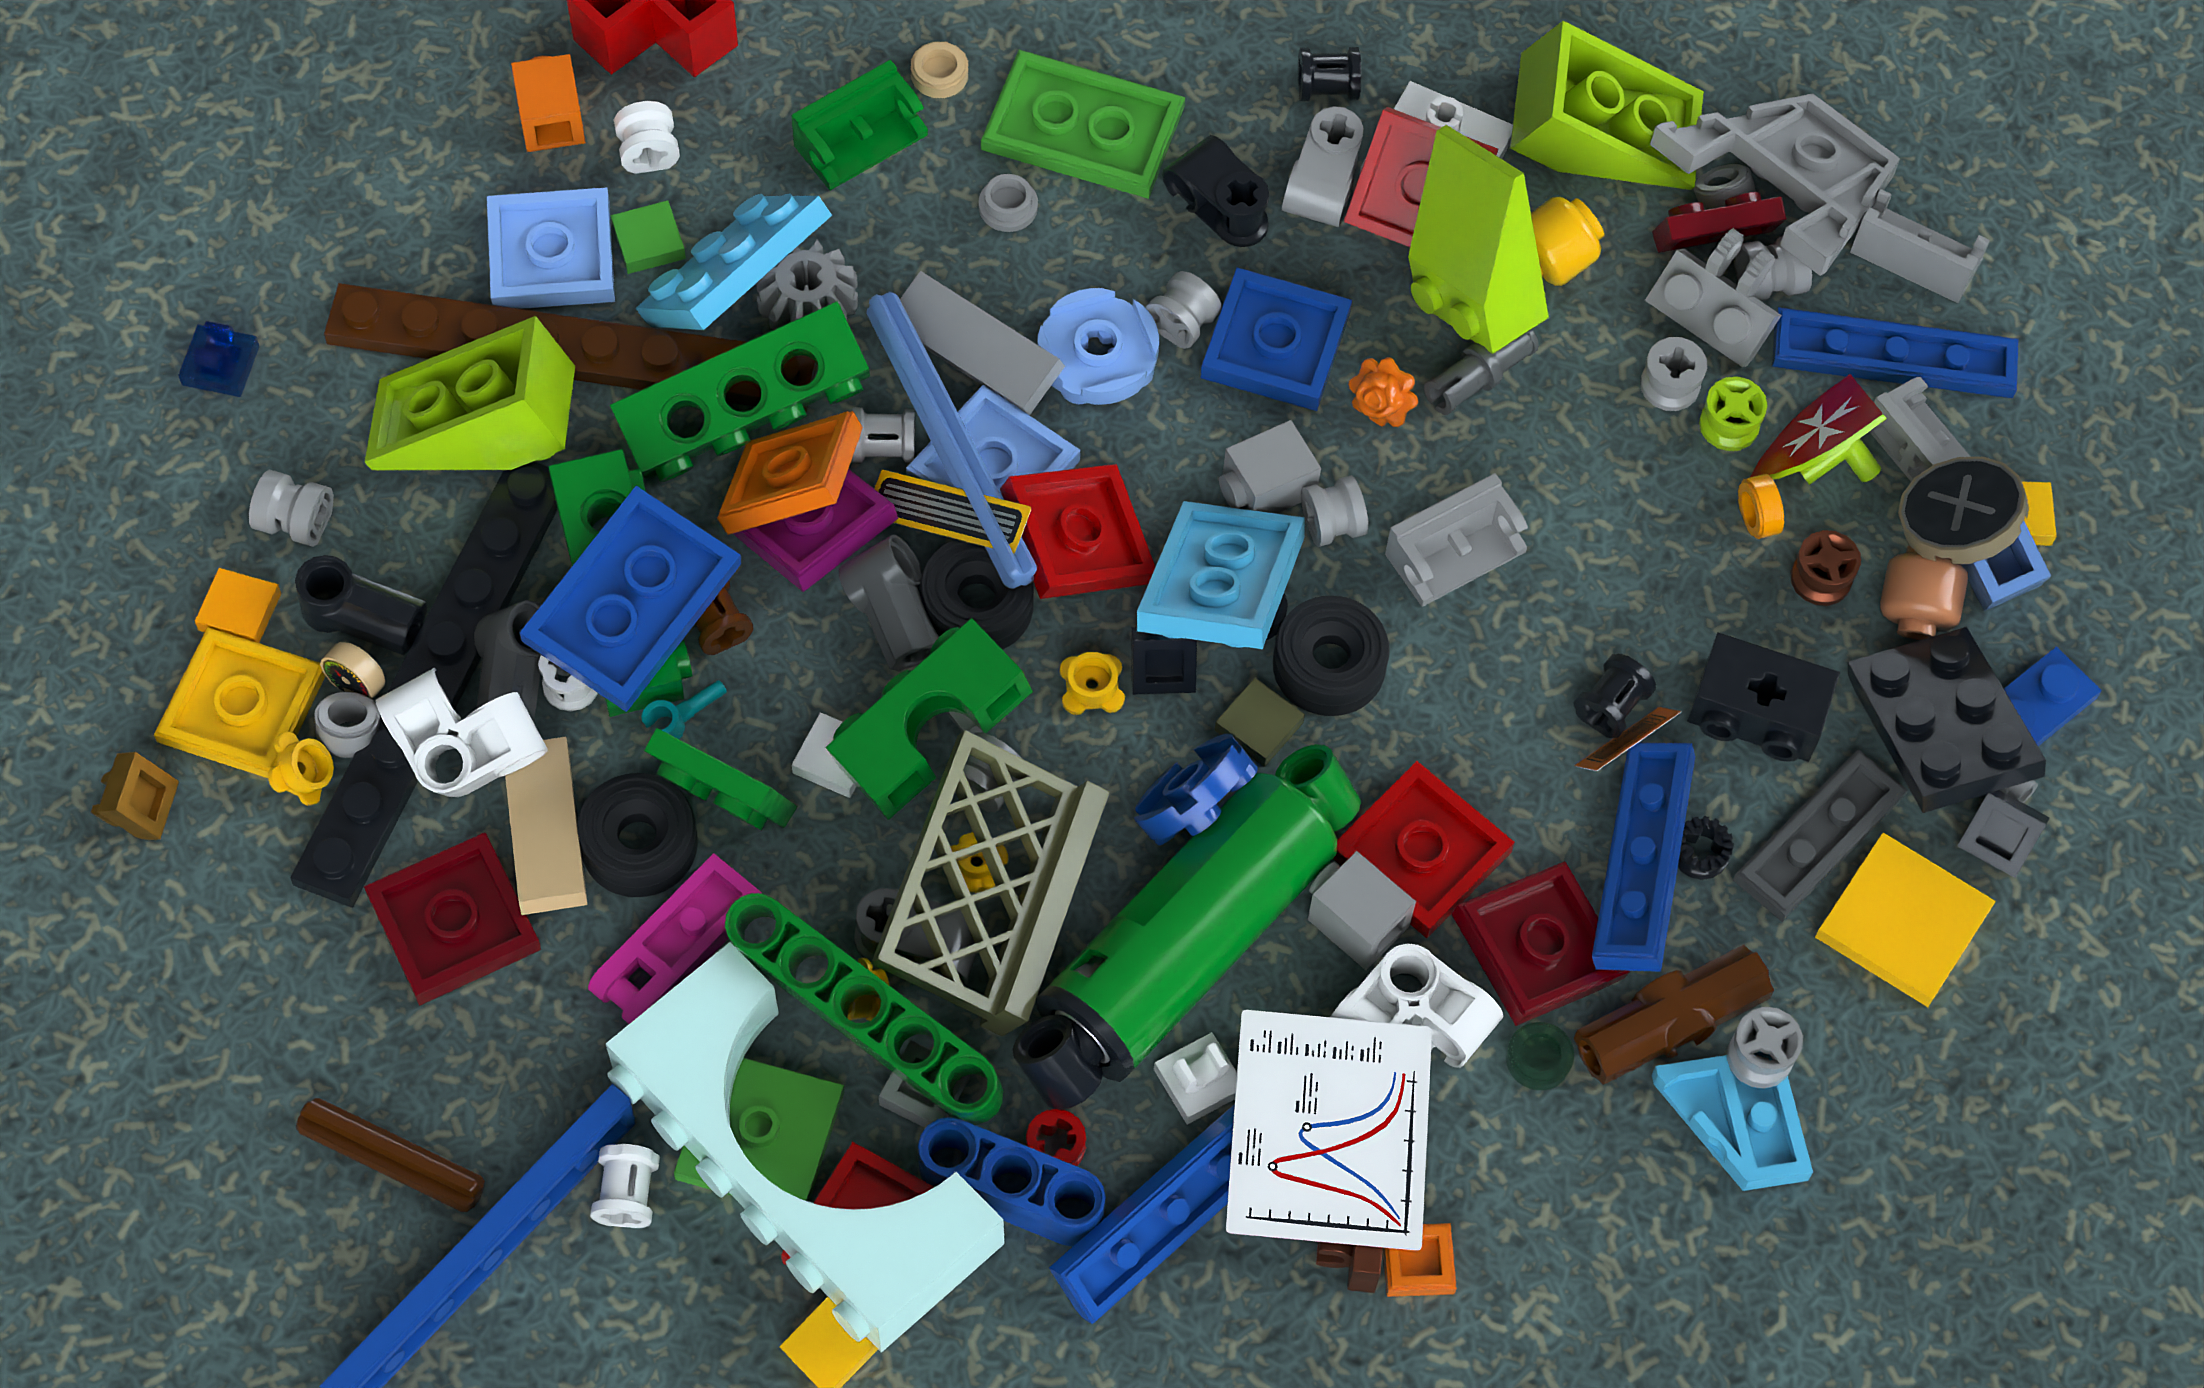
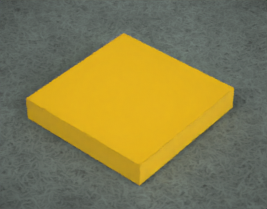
(239, 701)
(1905, 919)

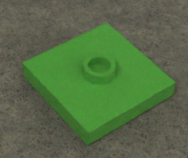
(779, 1125)

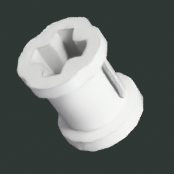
(575, 693)
(625, 1186)

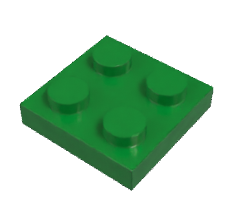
(702, 774)

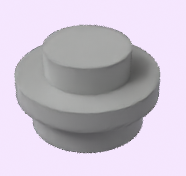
(1008, 203)

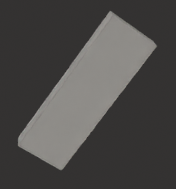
(979, 344)

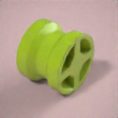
(1736, 399)

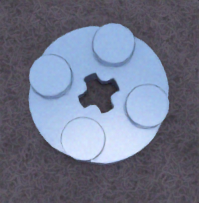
(1112, 320)

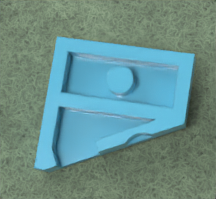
(1743, 1126)

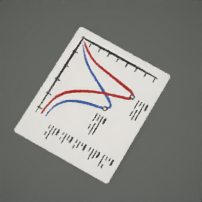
(1330, 1130)

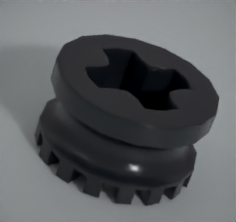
(1720, 845)

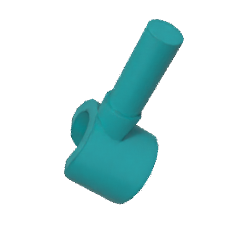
(683, 711)

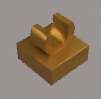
(136, 796)

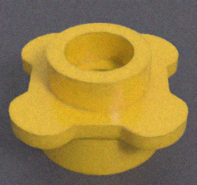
(1096, 667)
(301, 767)

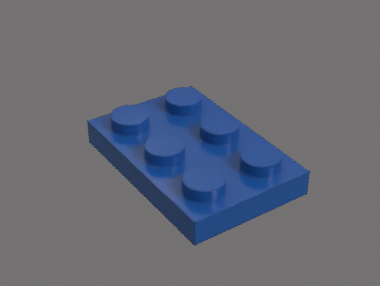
(630, 598)

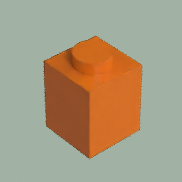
(548, 102)

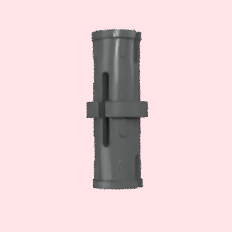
(1477, 371)

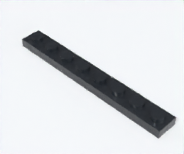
(379, 775)

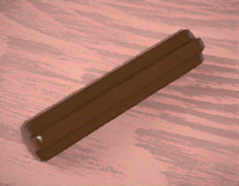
(390, 1155)

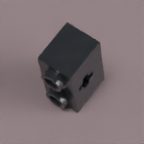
(1794, 690)

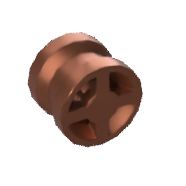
(1832, 554)

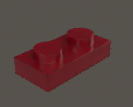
(1693, 226)

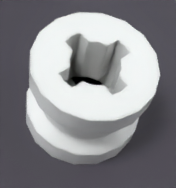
(646, 137)

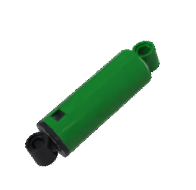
(1186, 928)

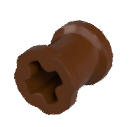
(722, 624)

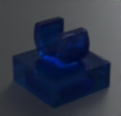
(219, 359)

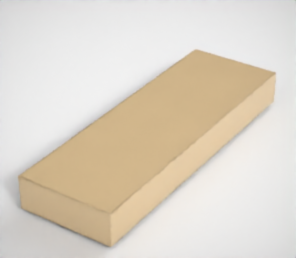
(546, 832)

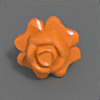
(1383, 392)

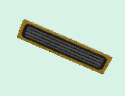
(948, 510)

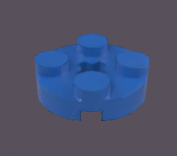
(1191, 794)

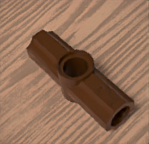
(1673, 1013)

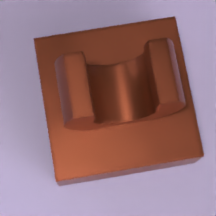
(1363, 1263)

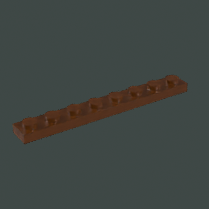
(599, 349)

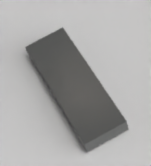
(1820, 835)

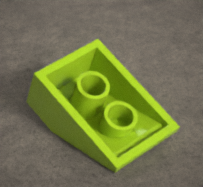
(1596, 110)
(1476, 245)
(476, 405)

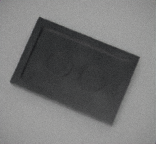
(1946, 719)

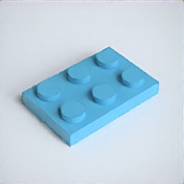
(731, 261)
(1221, 575)

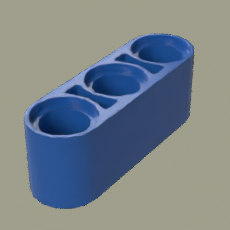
(994, 1155)

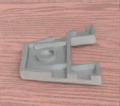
(1805, 153)

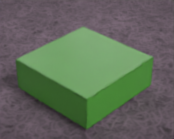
(648, 237)

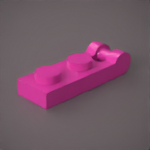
(672, 939)

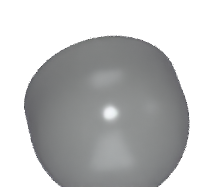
(1715, 196)
(343, 708)

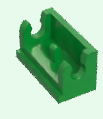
(858, 125)

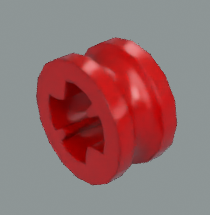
(1047, 1124)

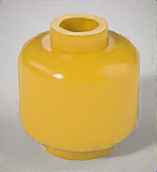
(1565, 238)

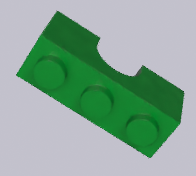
(960, 675)

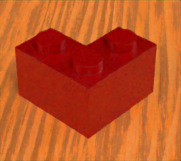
(688, 30)

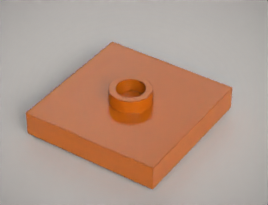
(790, 472)

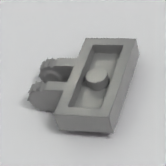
(1713, 305)

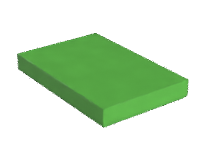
(1083, 123)

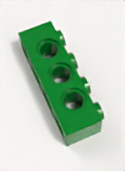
(648, 413)
(584, 494)

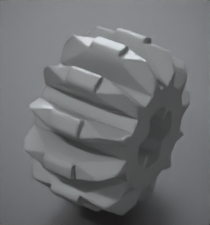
(805, 284)

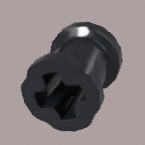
(1329, 73)
(1615, 695)

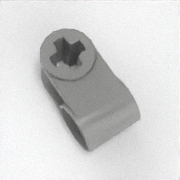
(1326, 167)

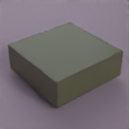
(1260, 721)

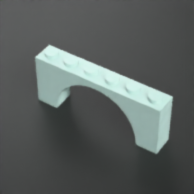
(873, 1263)

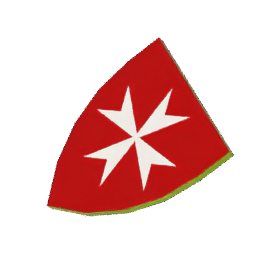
(1826, 436)

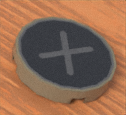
(1963, 509)

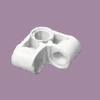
(490, 739)
(1447, 1003)

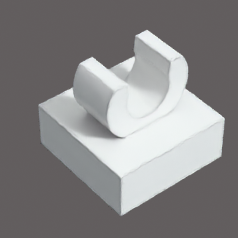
(1198, 1078)

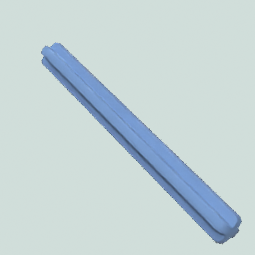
(946, 431)

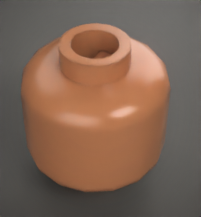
(1923, 594)

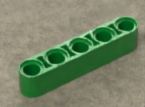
(846, 981)

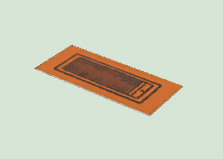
(1628, 738)

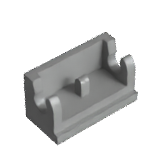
(1917, 251)
(1912, 430)
(1457, 540)

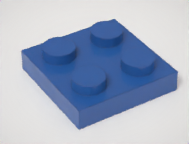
(1276, 339)

